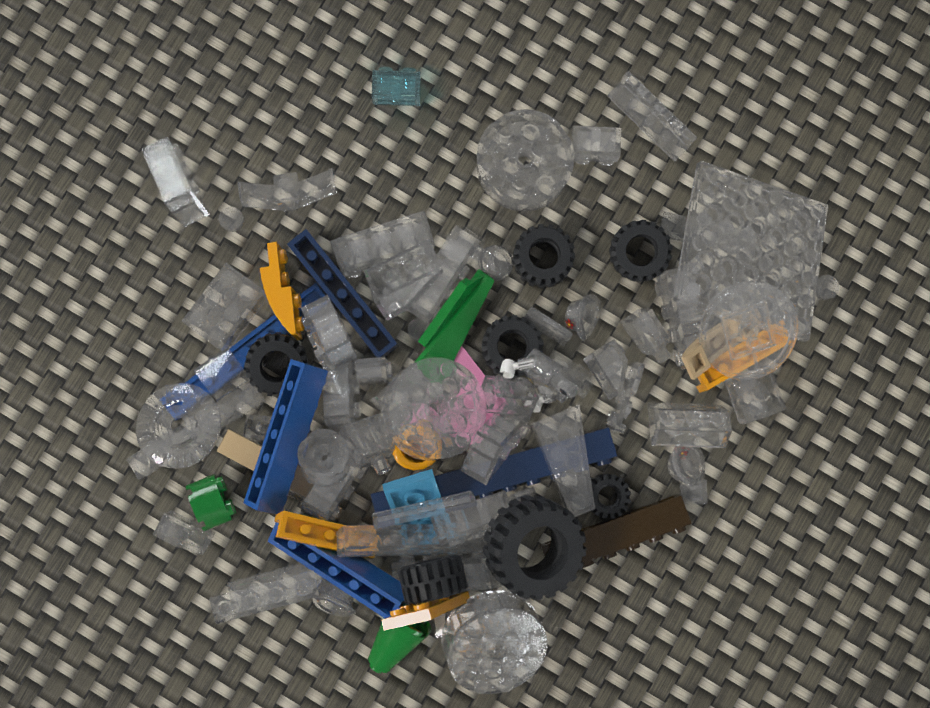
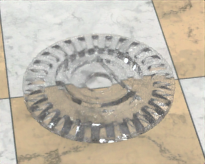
(201, 423)

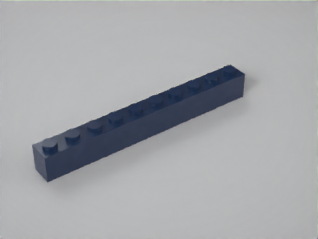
(518, 468)

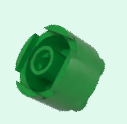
(210, 502)

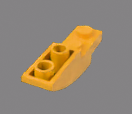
(282, 299)

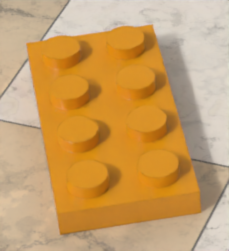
(423, 611)

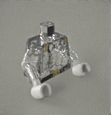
(545, 375)

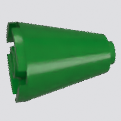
(395, 644)

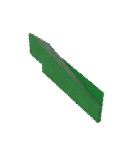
(455, 318)

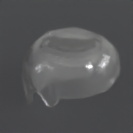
(495, 262)

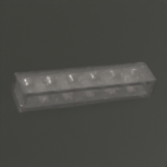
(398, 541)

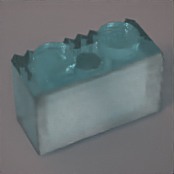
(396, 87)

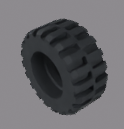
(557, 566)

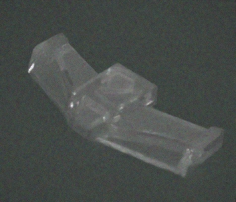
(287, 192)

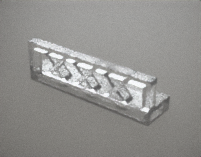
(652, 116)

